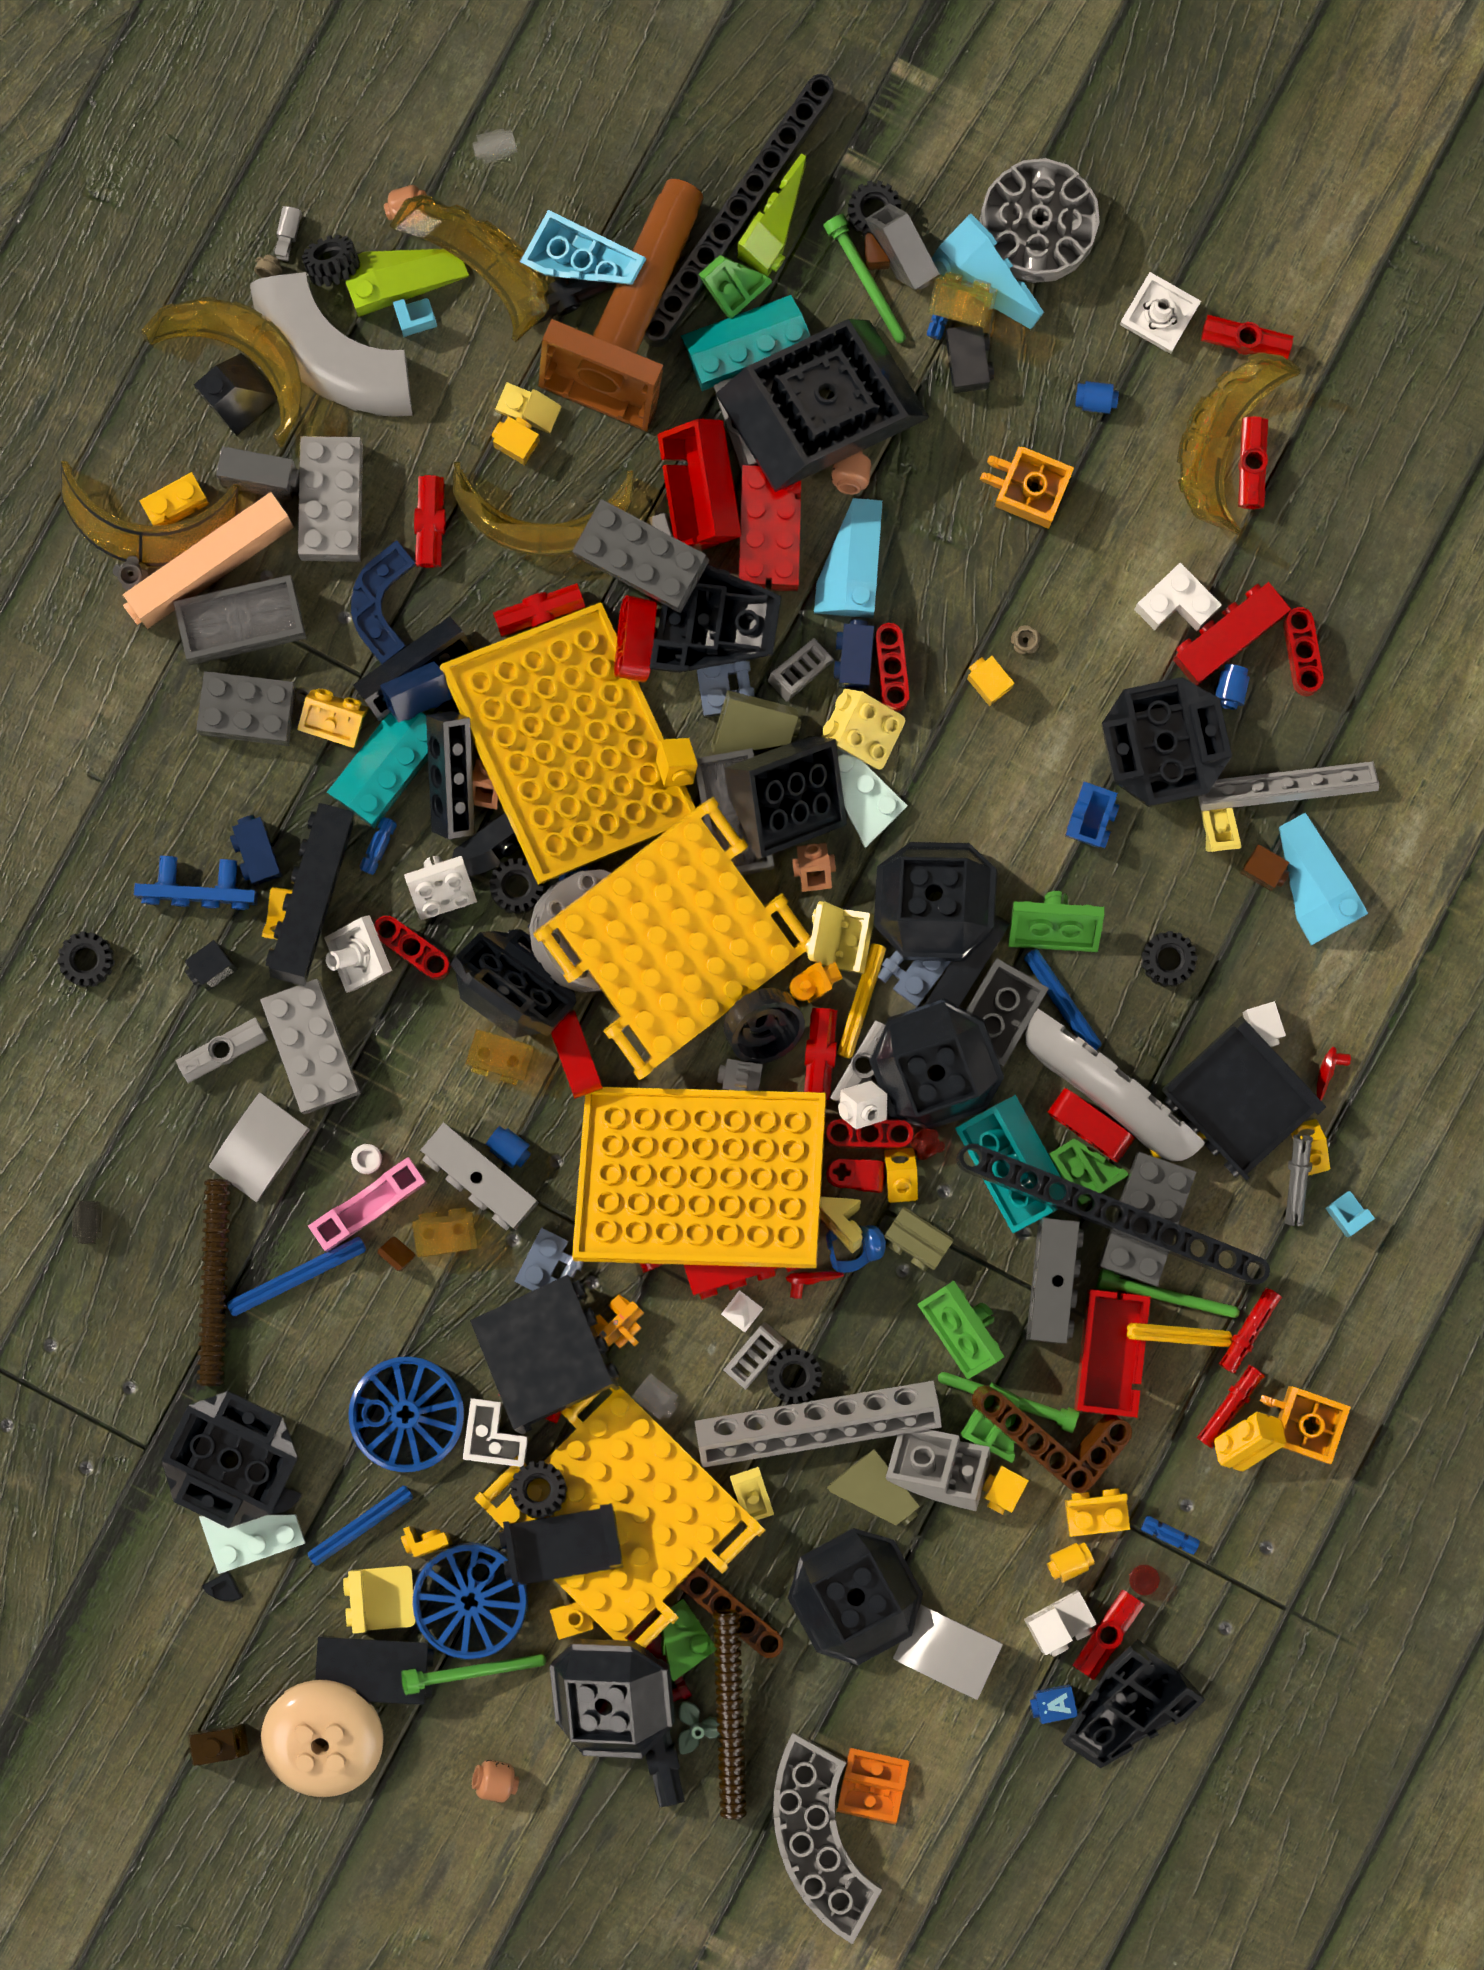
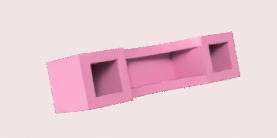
(367, 1205)

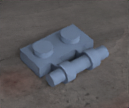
(715, 683)
(916, 981)
(543, 1260)

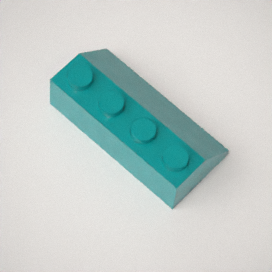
(735, 343)
(383, 768)
(1010, 1132)

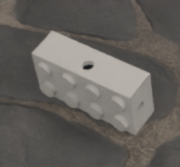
(330, 499)
(310, 1046)
(463, 1163)

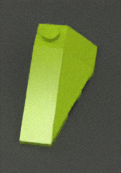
(767, 234)
(400, 275)

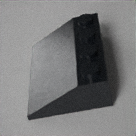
(788, 794)

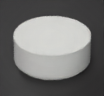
(366, 1159)

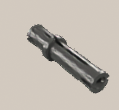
(1299, 1167)

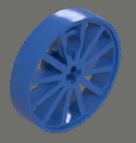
(392, 1414)
(474, 1586)

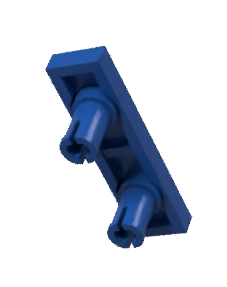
(224, 893)

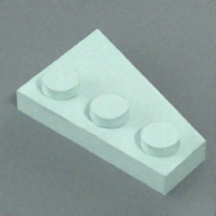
(867, 798)
(251, 1540)

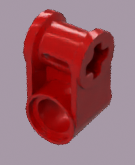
(862, 1175)

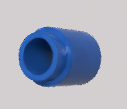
(1096, 397)
(1232, 686)
(508, 1147)

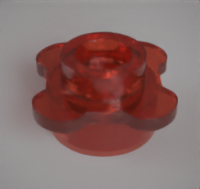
(927, 1143)

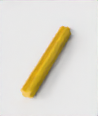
(861, 1001)
(1179, 1334)

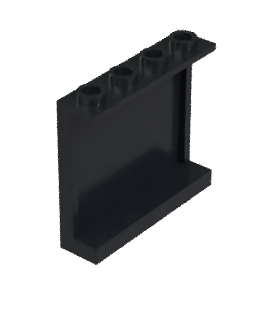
(1241, 1098)
(545, 1352)

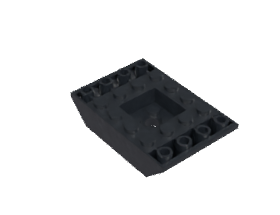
(800, 432)

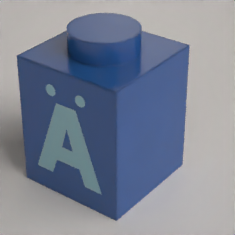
(1053, 1704)

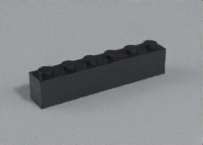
(311, 894)

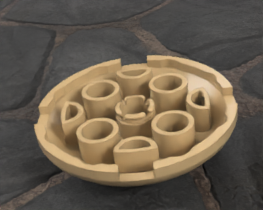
(326, 1712)

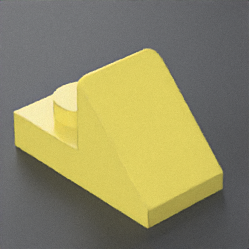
(530, 406)
(1220, 830)
(835, 1215)
(752, 1493)

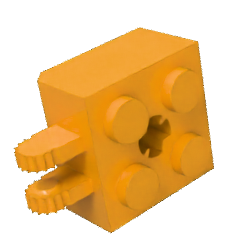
(1016, 495)
(1326, 1414)

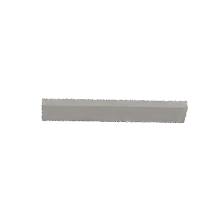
(1291, 786)

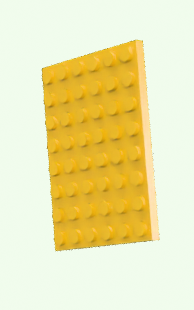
(566, 742)
(700, 1177)

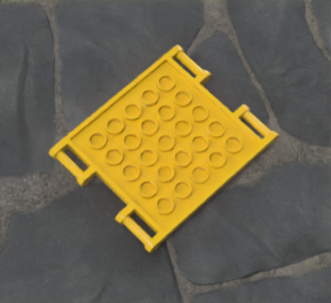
(674, 937)
(663, 1505)

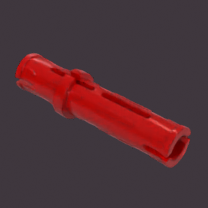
(1245, 1338)
(1234, 1401)

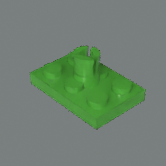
(1056, 924)
(962, 1329)

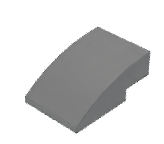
(258, 1147)
(940, 1467)
(949, 1652)

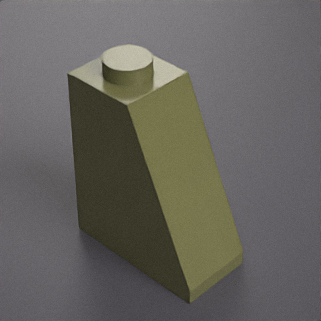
(753, 723)
(867, 1488)

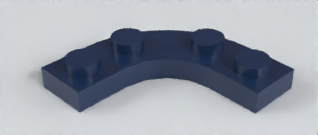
(368, 598)

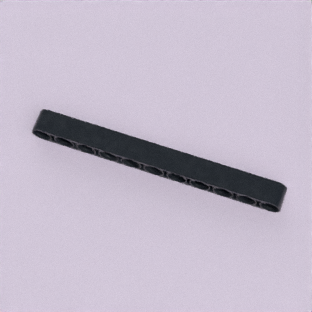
(744, 197)
(1128, 1215)

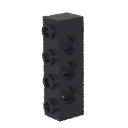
(450, 774)

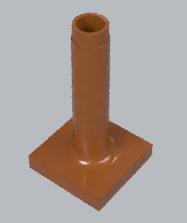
(604, 366)

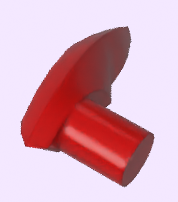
(1327, 1069)
(808, 1278)

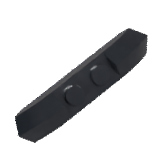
(488, 846)

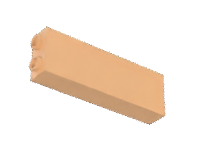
(207, 561)

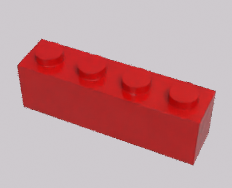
(1231, 634)

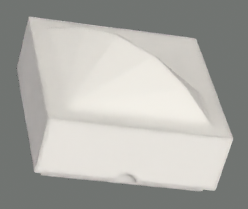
(742, 1311)

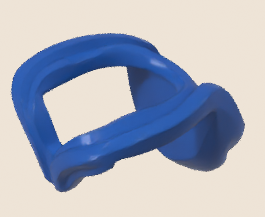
(873, 1249)

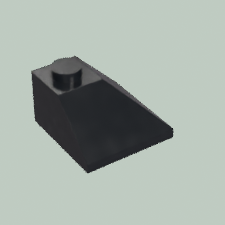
(236, 392)

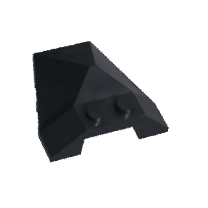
(718, 626)
(1130, 1703)

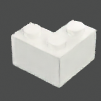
(1179, 593)
(485, 1441)
(1060, 1622)

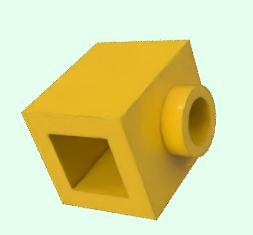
(515, 439)
(989, 679)
(676, 762)
(1003, 1490)
(571, 1620)

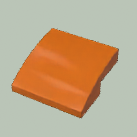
(872, 1786)

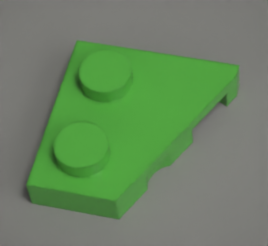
(733, 284)
(1085, 1168)
(984, 1433)
(685, 1641)

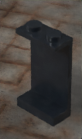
(561, 1546)
(374, 1666)

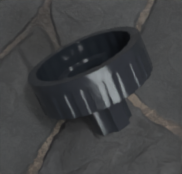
(777, 1033)

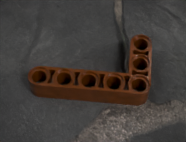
(1046, 1445)
(707, 1600)

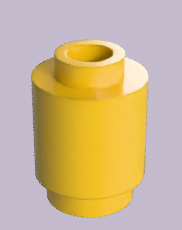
(1070, 1562)

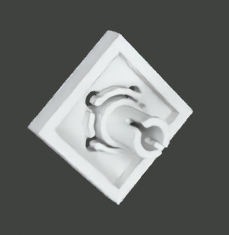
(1165, 303)
(440, 887)
(352, 957)

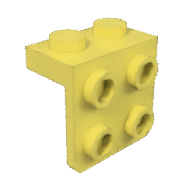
(864, 727)
(840, 937)
(379, 1598)

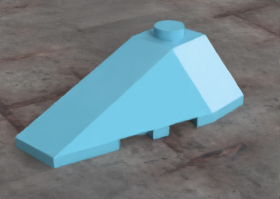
(576, 252)
(973, 255)
(851, 568)
(1319, 886)

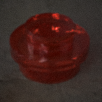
(1144, 1579)

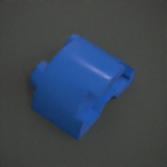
(1091, 815)

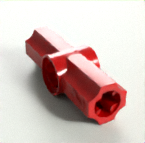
(1227, 334)
(1253, 444)
(429, 521)
(539, 610)
(820, 1051)
(1120, 1617)

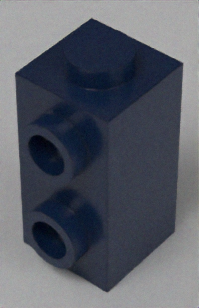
(856, 655)
(416, 692)
(256, 849)

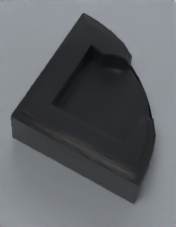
(287, 1500)
(223, 1588)

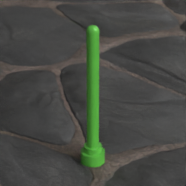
(838, 229)
(1111, 1282)
(1065, 1417)
(416, 1680)

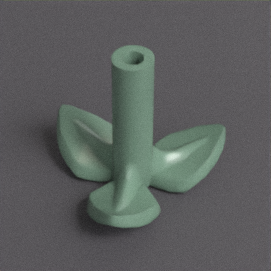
(689, 1739)

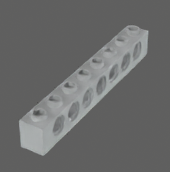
(818, 1424)

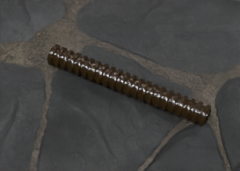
(213, 1282)
(729, 1714)

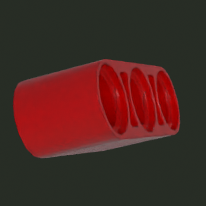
(635, 638)
(1308, 638)
(896, 653)
(422, 958)
(576, 1057)
(1091, 1125)
(883, 1139)

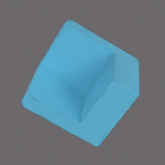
(414, 316)
(1349, 1214)

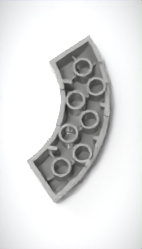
(327, 359)
(1110, 1089)
(811, 1842)

